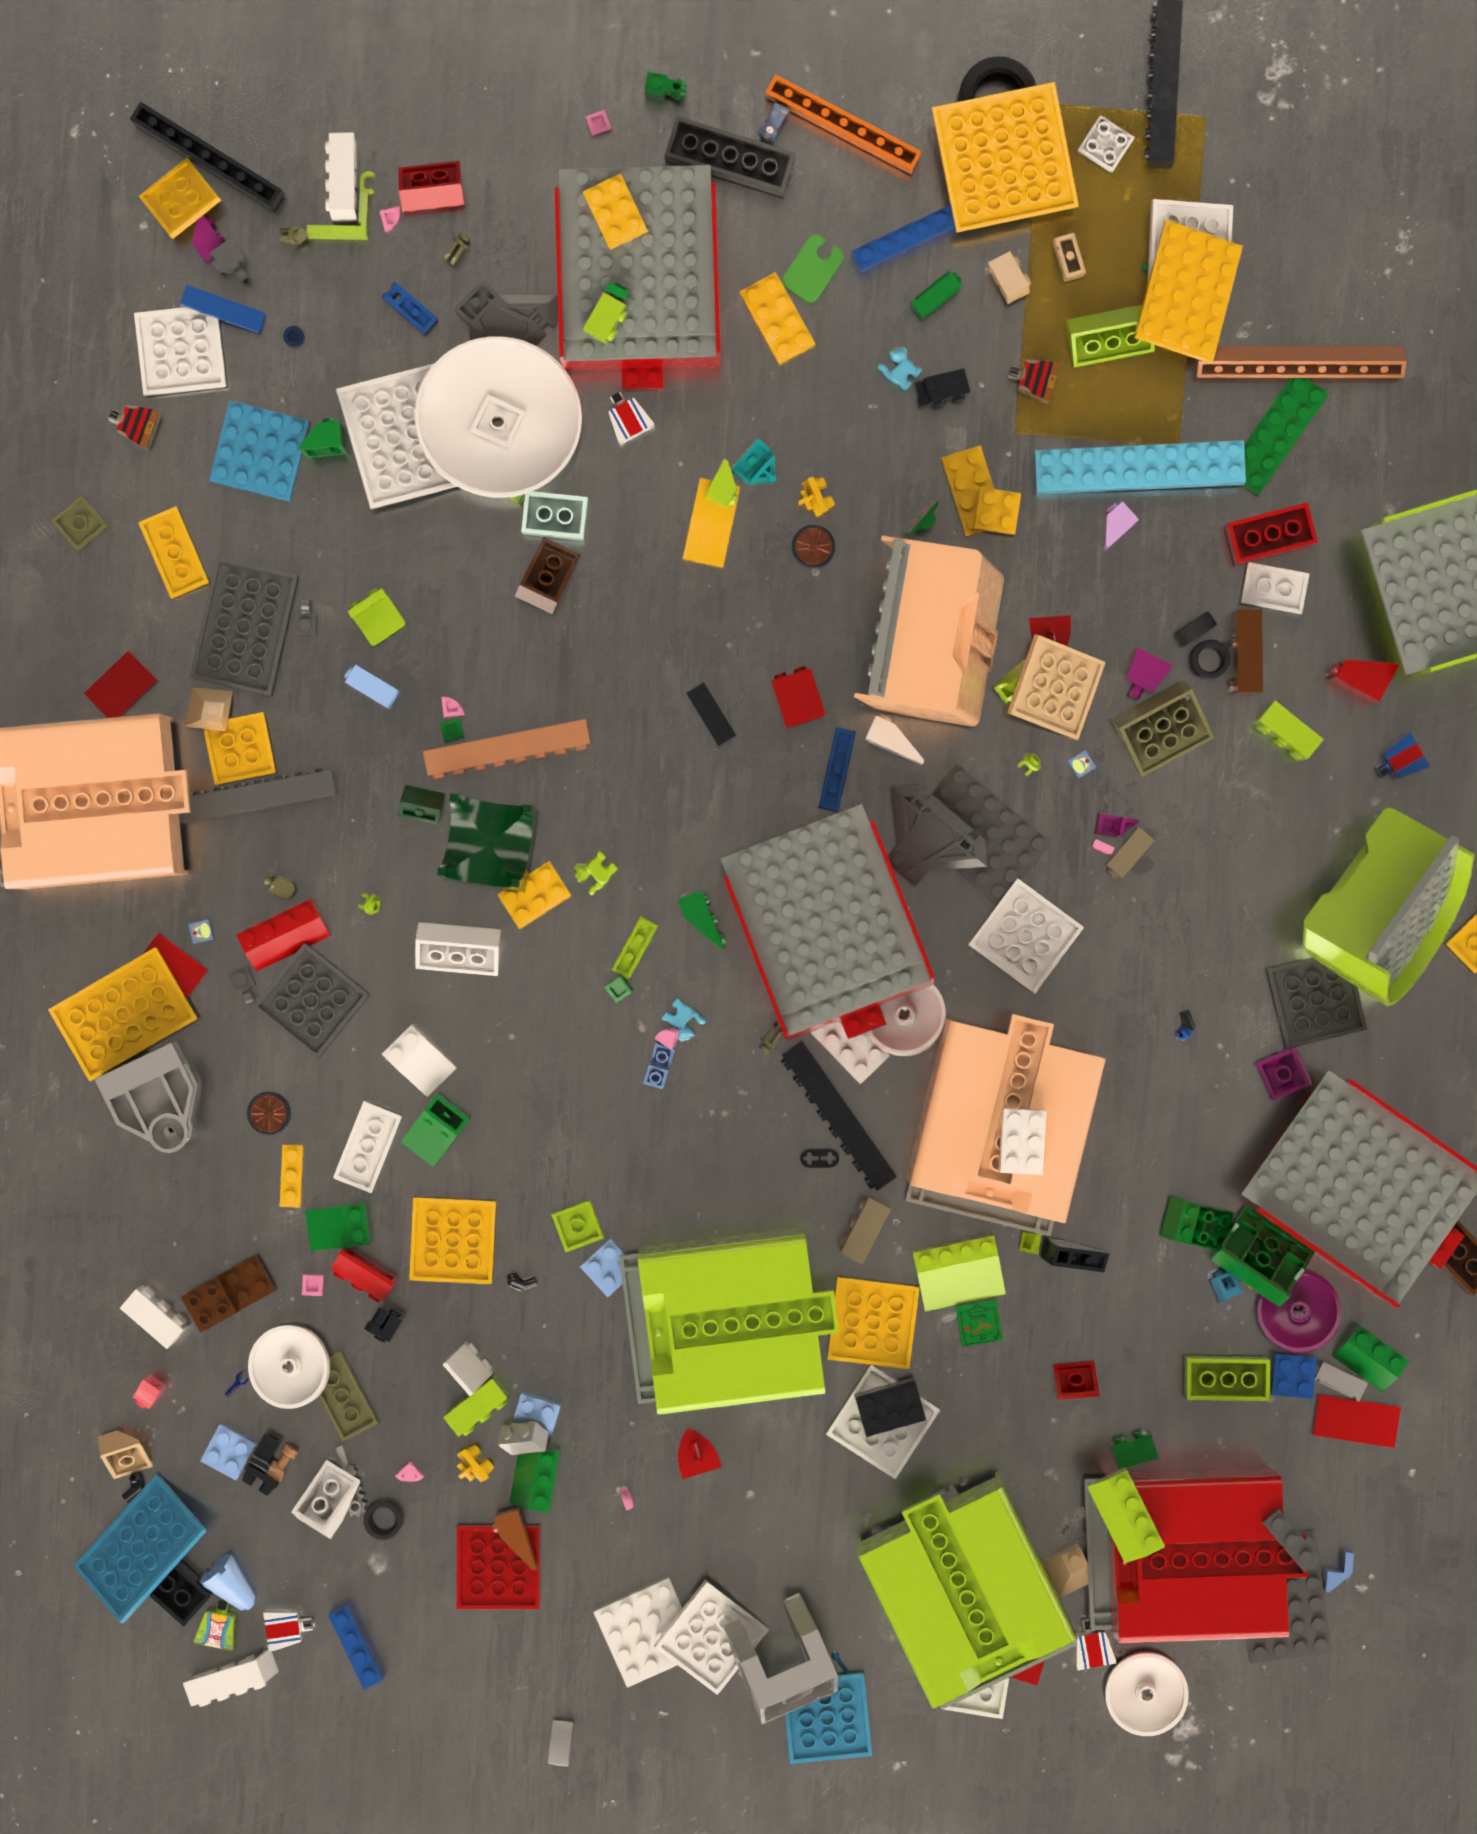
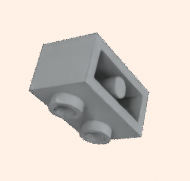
(523, 1438)

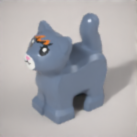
(769, 129)

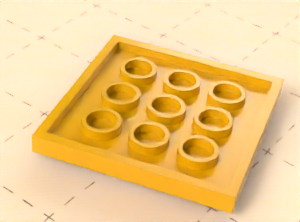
(452, 1240)
(874, 1322)

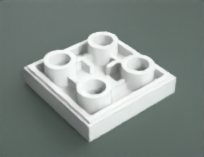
(1106, 144)

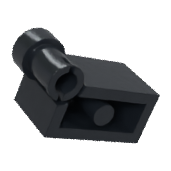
(942, 387)
(384, 1324)

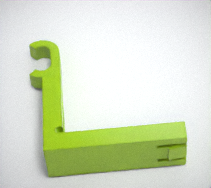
(347, 232)

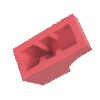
(148, 1392)

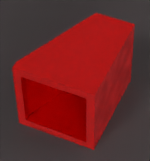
(1363, 678)

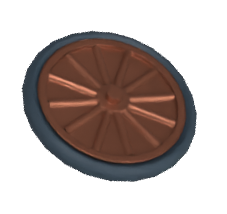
(813, 546)
(268, 1113)

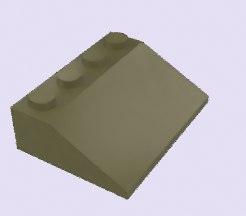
(1163, 728)

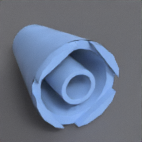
(229, 1583)

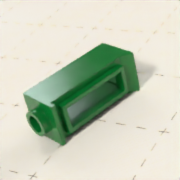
(936, 294)

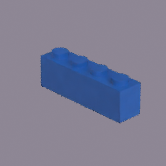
(356, 1645)

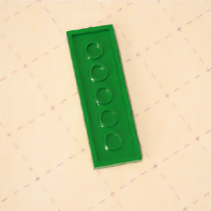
(1280, 430)

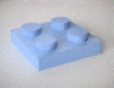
(605, 1267)
(228, 1452)

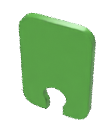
(809, 273)

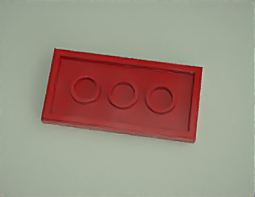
(1356, 1420)

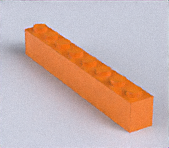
(843, 124)

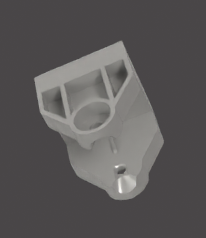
(153, 1096)
(794, 1686)

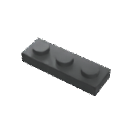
(1291, 1540)

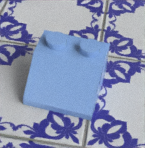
(538, 1409)

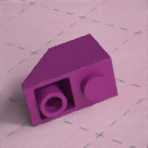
(205, 237)

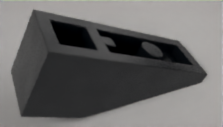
(1073, 1255)

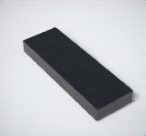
(711, 714)

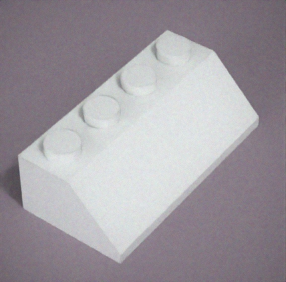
(458, 948)

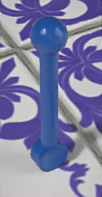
(835, 1656)

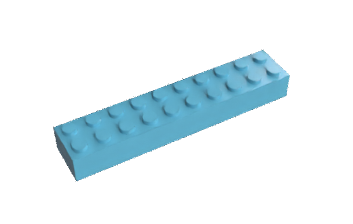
(1140, 467)

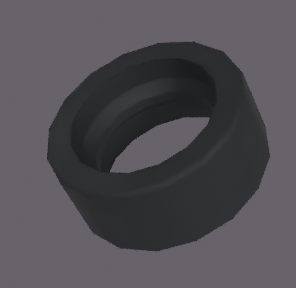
(1196, 628)
(1225, 659)
(384, 1503)

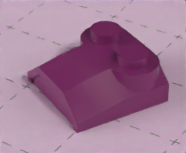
(1285, 1073)

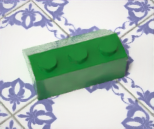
(325, 439)
(1370, 1357)
(535, 1479)

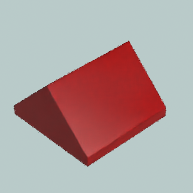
(1075, 1380)

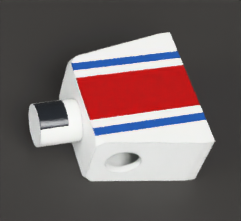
(628, 418)
(284, 1627)
(1092, 1648)

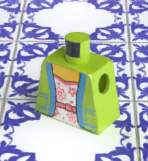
(218, 1627)

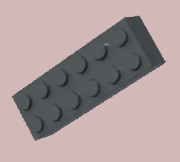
(730, 156)

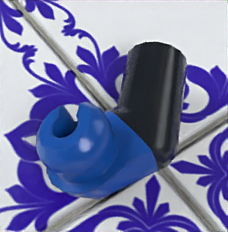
(1187, 1027)

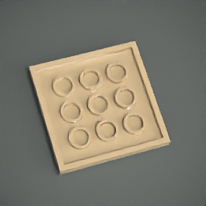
(1056, 687)

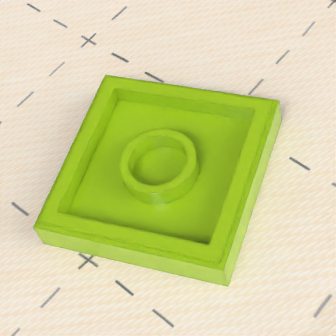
(577, 1225)

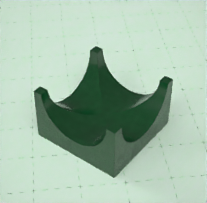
(489, 844)

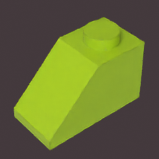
(723, 487)

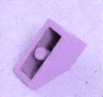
(1117, 523)

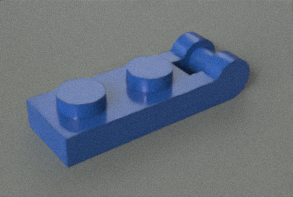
(410, 308)

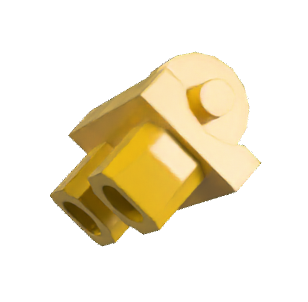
(812, 496)
(480, 1471)

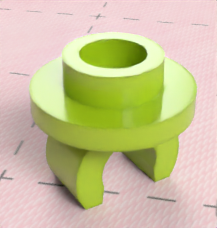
(1032, 762)
(371, 905)

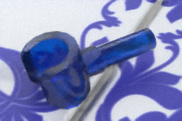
(236, 1384)

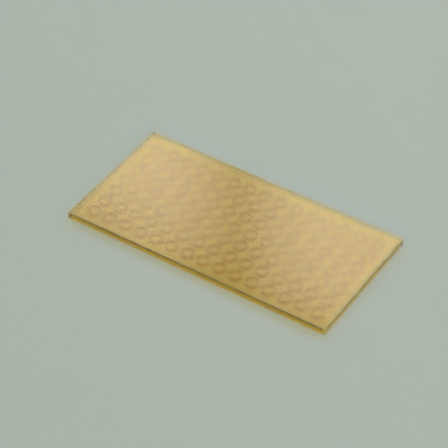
(1128, 396)

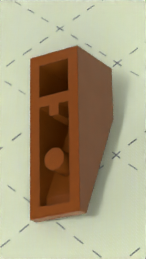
(513, 1532)

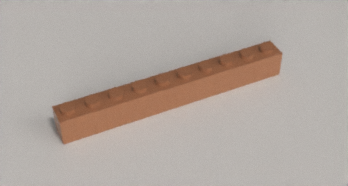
(1304, 362)

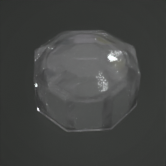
(376, 1564)

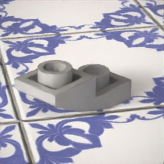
(560, 1743)

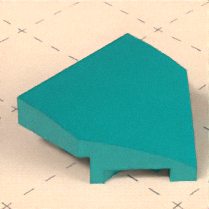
(756, 464)

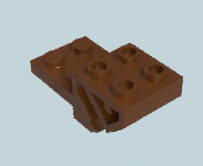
(228, 1293)

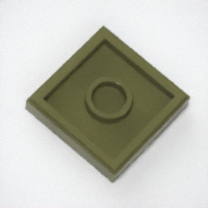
(79, 523)

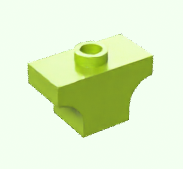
(1006, 686)

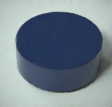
(294, 336)

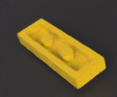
(291, 1175)

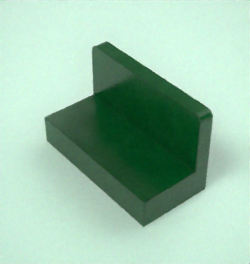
(421, 804)

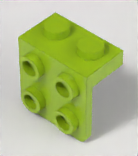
(376, 616)

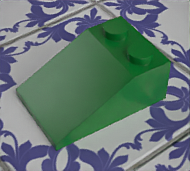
(338, 1226)

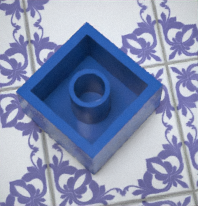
(1292, 1374)

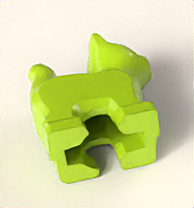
(597, 870)

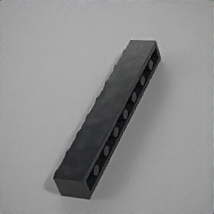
(1164, 83)
(207, 156)
(838, 1114)

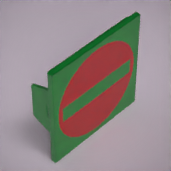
(924, 519)

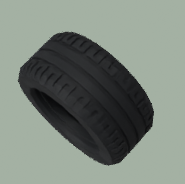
(995, 67)

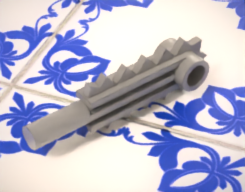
(356, 1506)

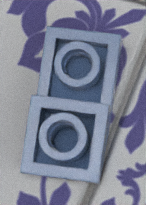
(659, 1066)

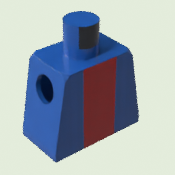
(1402, 758)

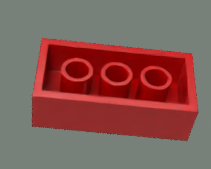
(1271, 533)

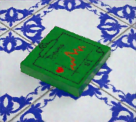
(979, 1323)

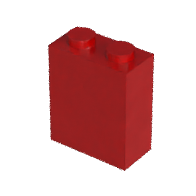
(798, 697)

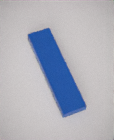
(222, 308)
(837, 769)

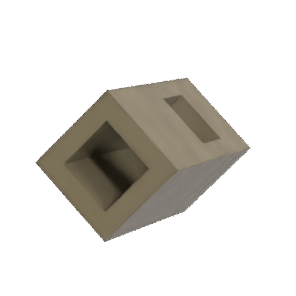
(1129, 853)

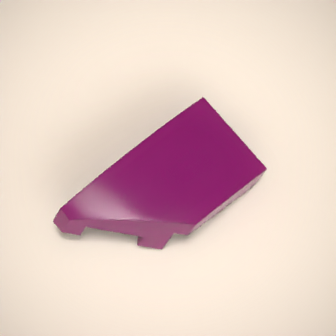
(1113, 825)

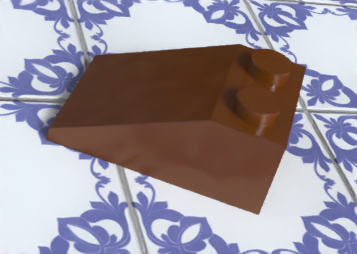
(547, 575)

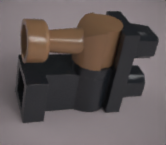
(265, 1468)

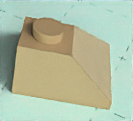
(208, 709)
(122, 1454)
(1067, 1569)

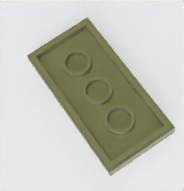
(346, 1400)

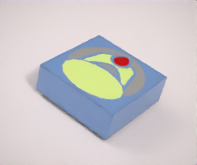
(1081, 764)
(201, 931)

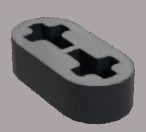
(819, 1163)

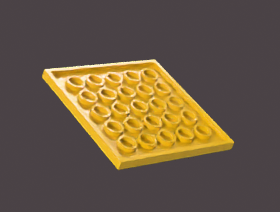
(1005, 157)

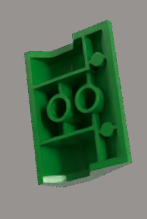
(1262, 1256)

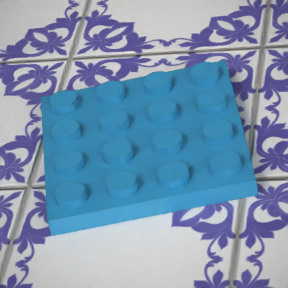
(259, 451)
(832, 1725)

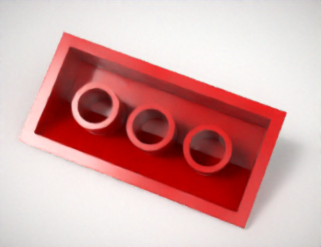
(283, 934)

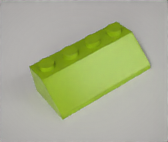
(1105, 336)
(1125, 1516)

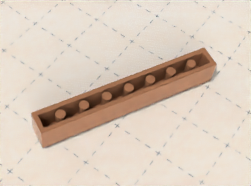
(506, 748)

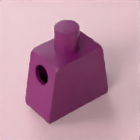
(1145, 672)

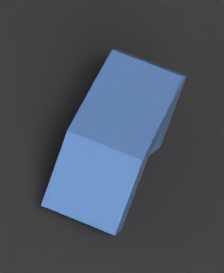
(1334, 1577)

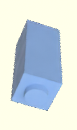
(371, 686)

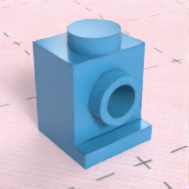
(1231, 1289)

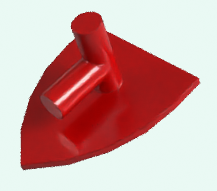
(1053, 628)
(696, 1455)

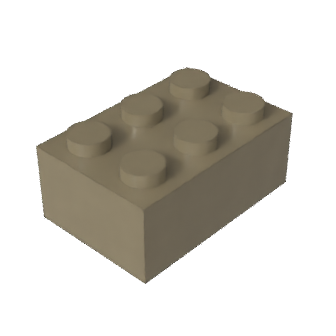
(864, 1229)

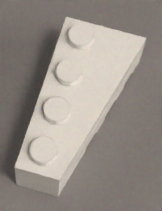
(342, 179)
(231, 1679)

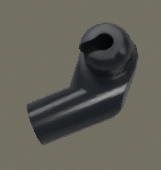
(520, 1284)
(136, 1486)

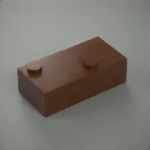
(1246, 652)
(1463, 1261)

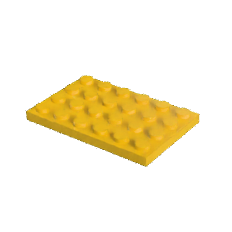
(1188, 291)
(123, 1014)

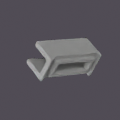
(1340, 1380)

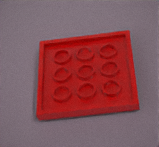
(492, 1573)

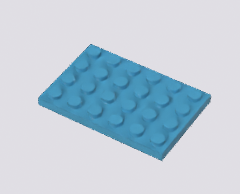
(139, 1548)

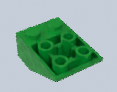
(697, 913)
(435, 1129)
(1196, 1223)

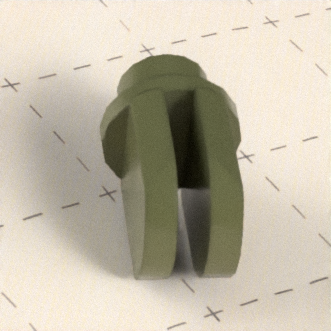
(293, 235)
(461, 241)
(279, 886)
(767, 1045)

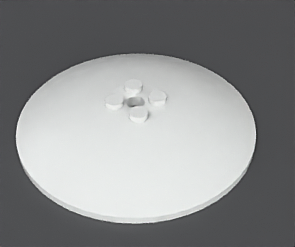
(501, 381)

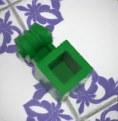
(659, 86)

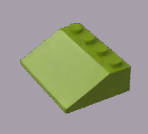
(959, 1272)

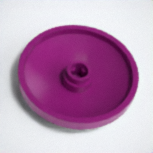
(1305, 1319)

